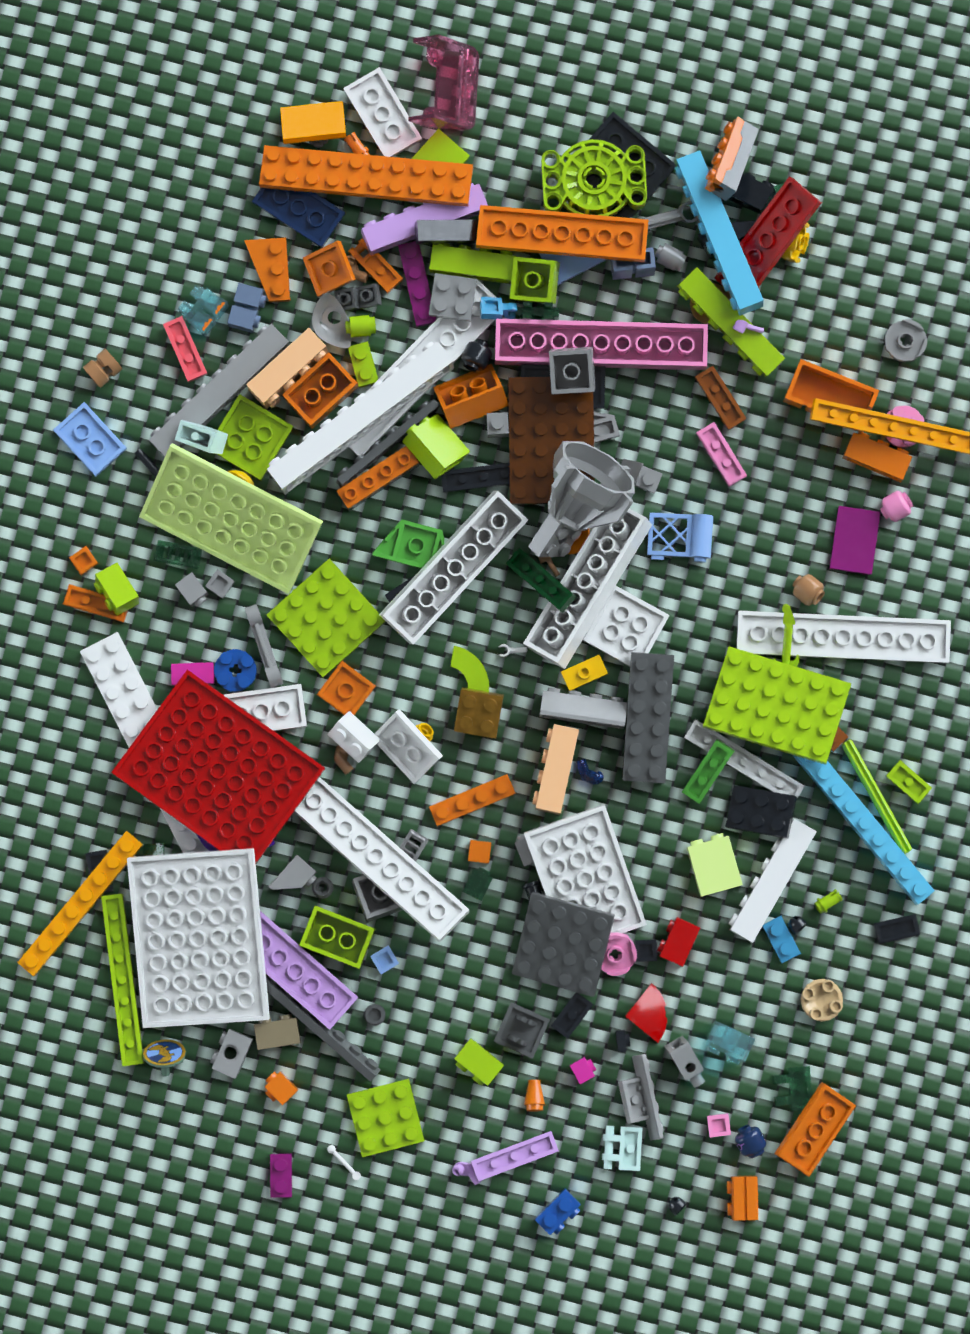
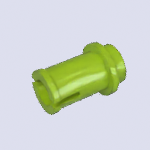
(828, 901)

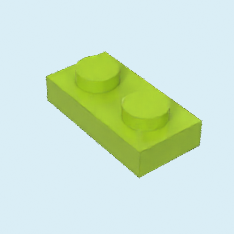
(363, 364)
(908, 782)

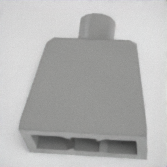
(682, 1054)

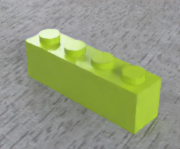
(472, 263)

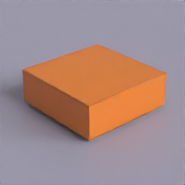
(83, 560)
(479, 851)

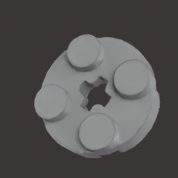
(917, 337)

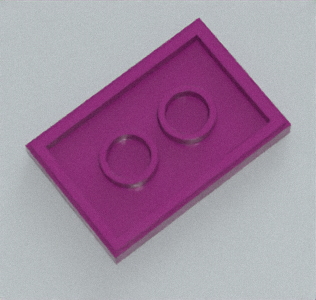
(854, 540)

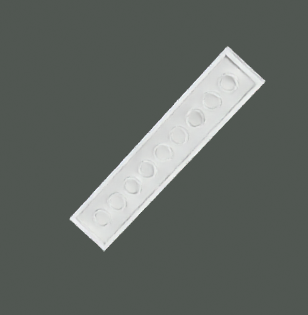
(453, 337)
(846, 637)
(381, 860)

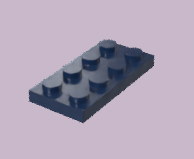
(302, 212)

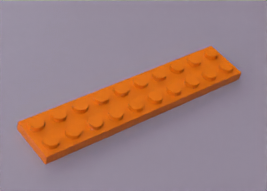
(366, 176)

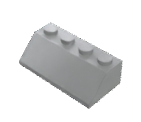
(583, 709)

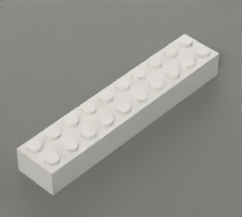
(360, 417)

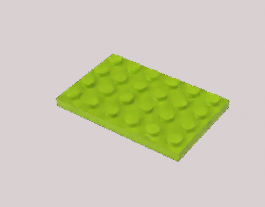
(777, 705)

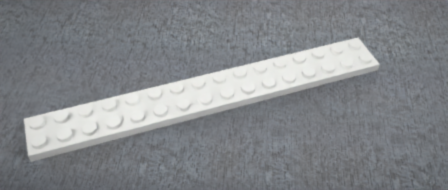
(130, 707)

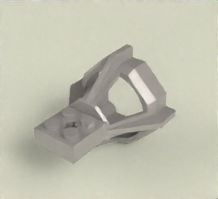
(577, 498)

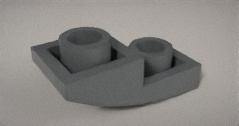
(359, 298)

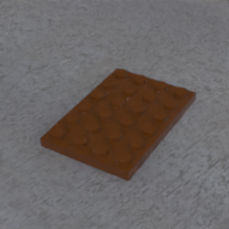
(536, 431)

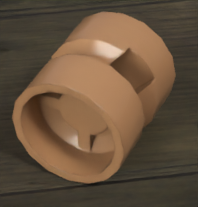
(99, 375)

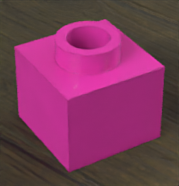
(583, 1069)

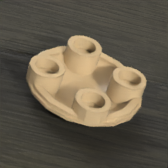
(822, 1000)

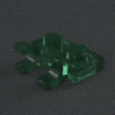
(538, 313)
(799, 1087)

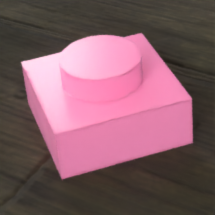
(718, 1125)

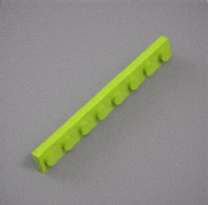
(122, 979)

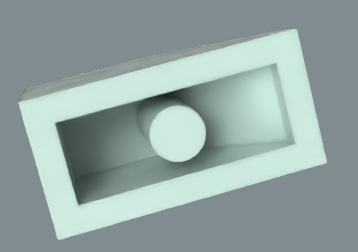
(201, 437)

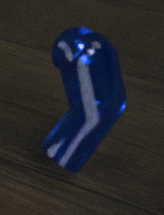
(589, 775)

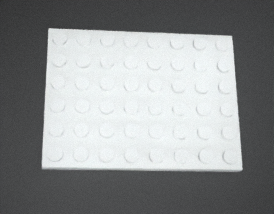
(198, 938)

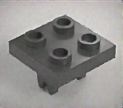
(521, 1030)

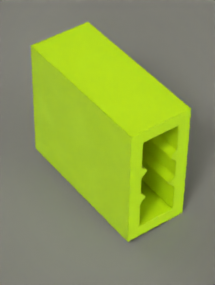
(435, 445)

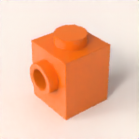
(280, 1087)

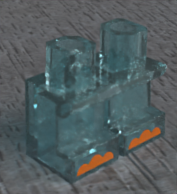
(209, 303)

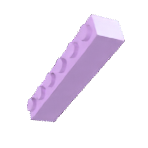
(400, 228)

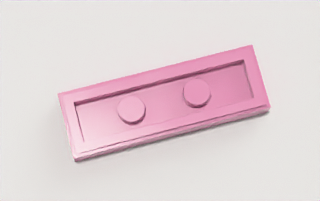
(721, 454)

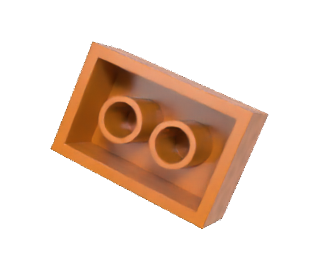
(320, 390)

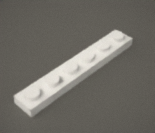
(745, 762)

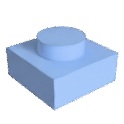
(384, 959)

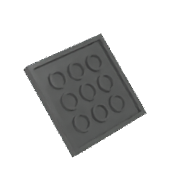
(563, 944)

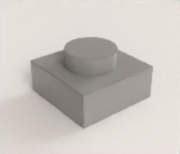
(220, 584)

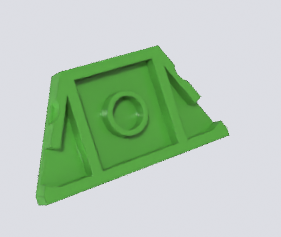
(410, 544)

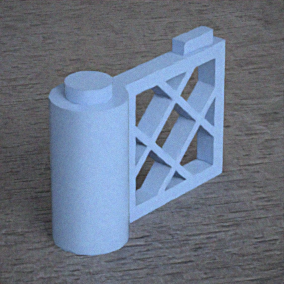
(697, 539)

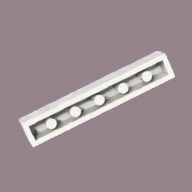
(771, 882)

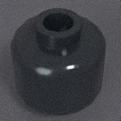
(476, 356)

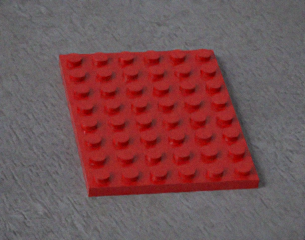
(218, 768)

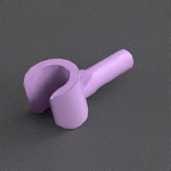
(741, 325)

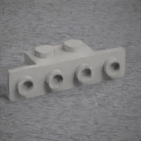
(639, 1098)

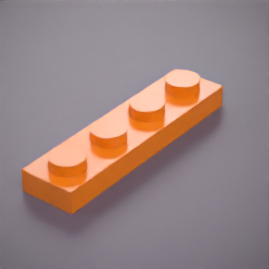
(472, 800)

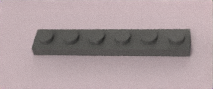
(379, 448)

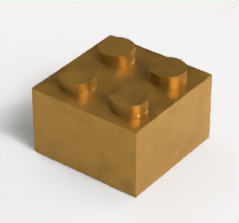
(478, 712)

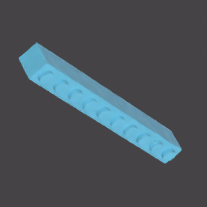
(868, 829)

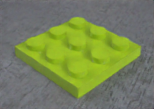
(253, 436)
(385, 1117)

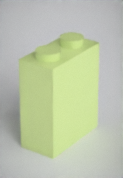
(714, 865)

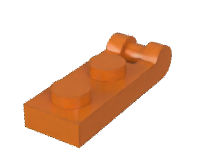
(377, 267)

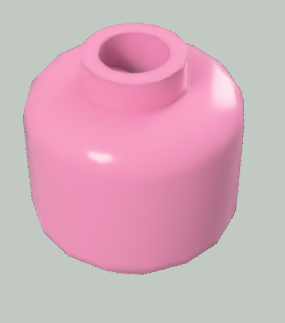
(896, 506)

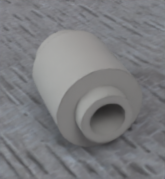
(670, 257)

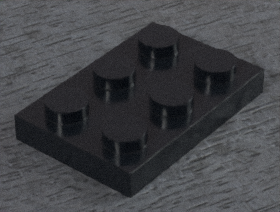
(761, 811)

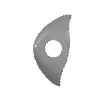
(330, 333)

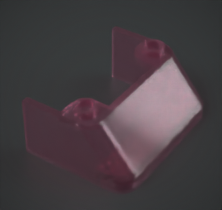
(455, 84)

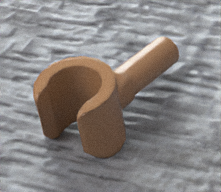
(550, 563)

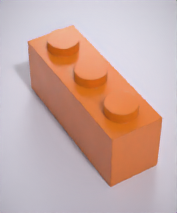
(877, 456)

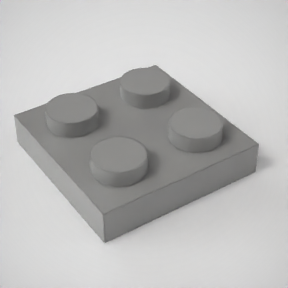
(452, 297)

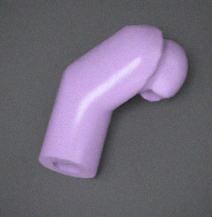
(465, 1169)

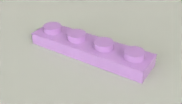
(514, 1156)

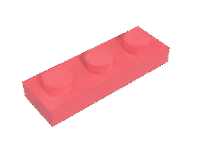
(185, 349)

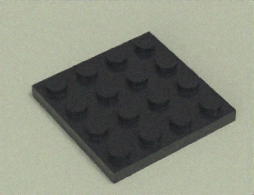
(623, 136)

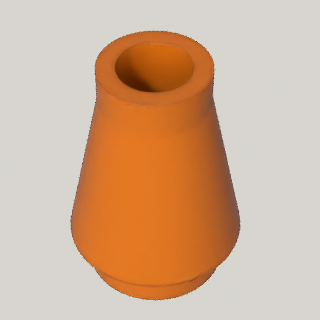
(534, 1096)

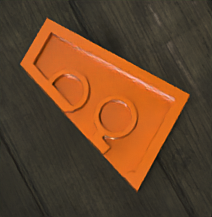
(272, 266)

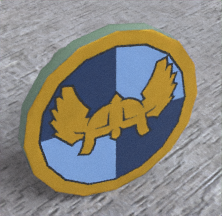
(164, 1055)

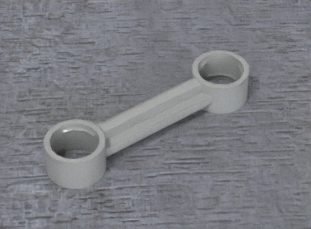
(669, 217)
(264, 647)

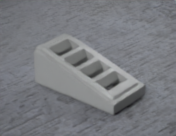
(417, 836)

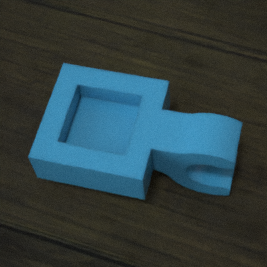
(494, 308)

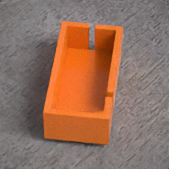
(817, 382)

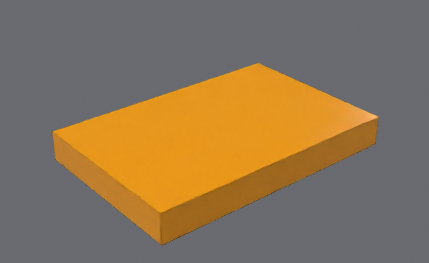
(313, 122)

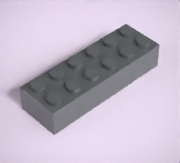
(648, 717)

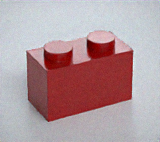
(678, 942)

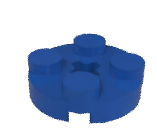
(225, 677)

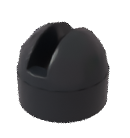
(796, 924)
(676, 1205)

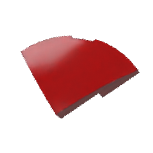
(650, 1013)

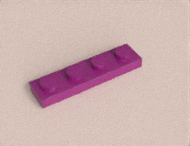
(416, 283)

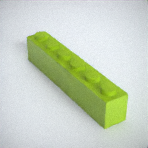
(721, 316)

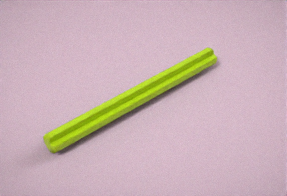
(876, 796)

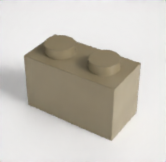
(277, 1033)

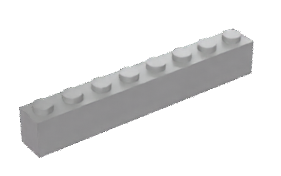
(223, 387)

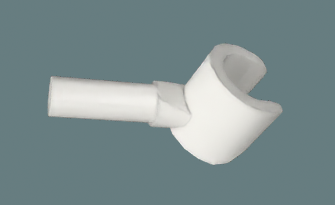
(511, 650)

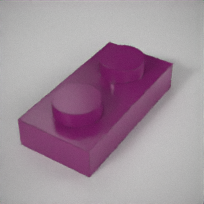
(280, 1175)

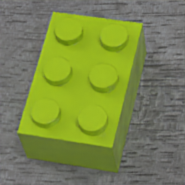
(337, 937)

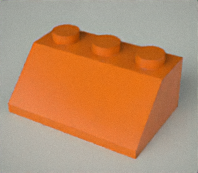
(471, 396)

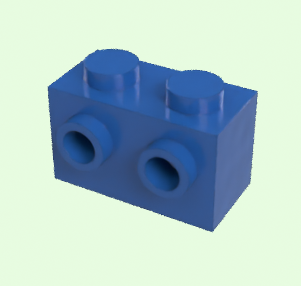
(557, 1211)

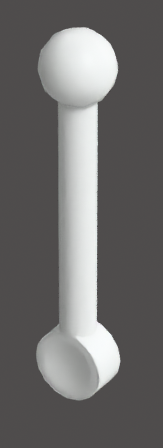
(355, 1175)

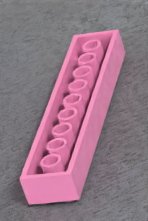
(613, 343)

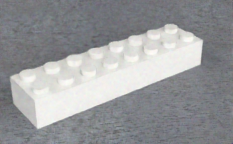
(453, 567)
(591, 581)

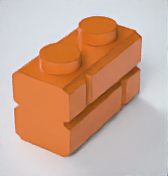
(743, 1198)

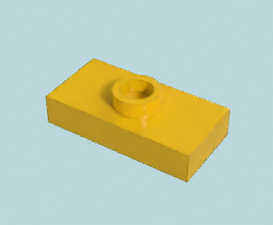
(584, 672)

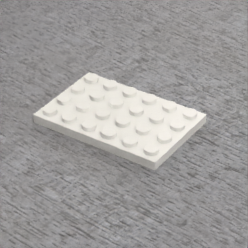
(584, 865)

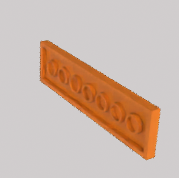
(562, 233)

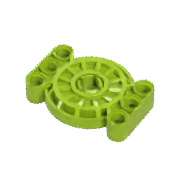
(594, 160)

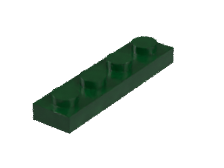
(541, 580)

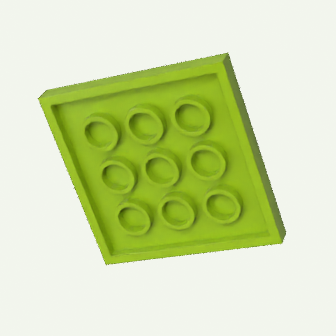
(326, 618)

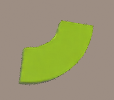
(471, 668)

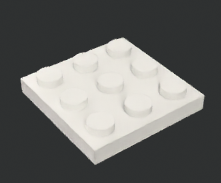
(625, 626)

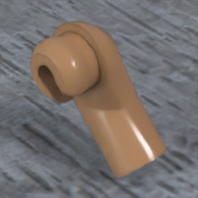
(359, 275)
(341, 760)

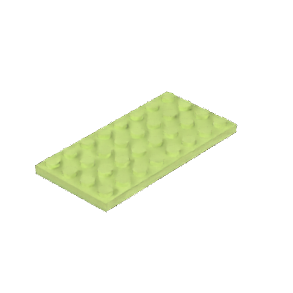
(230, 518)

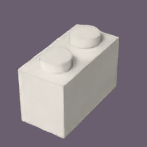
(353, 737)

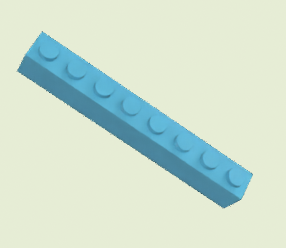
(720, 234)

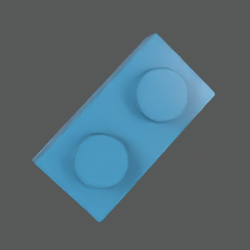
(781, 939)

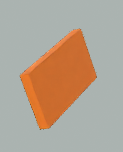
(815, 1129)

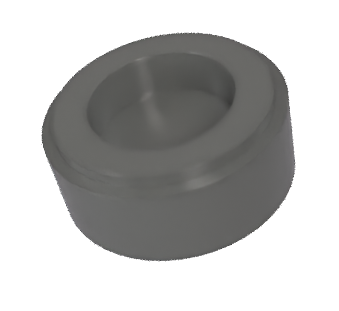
(374, 1014)

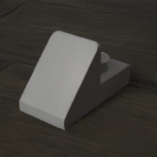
(643, 477)

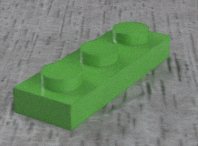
(708, 771)

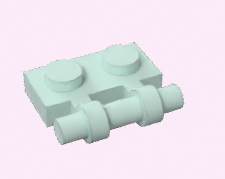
(630, 1148)

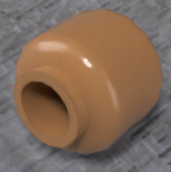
(808, 589)

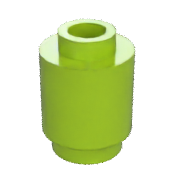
(360, 326)

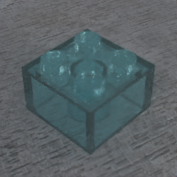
(728, 1041)

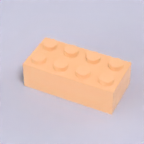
(287, 369)
(556, 770)

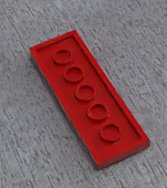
(776, 228)

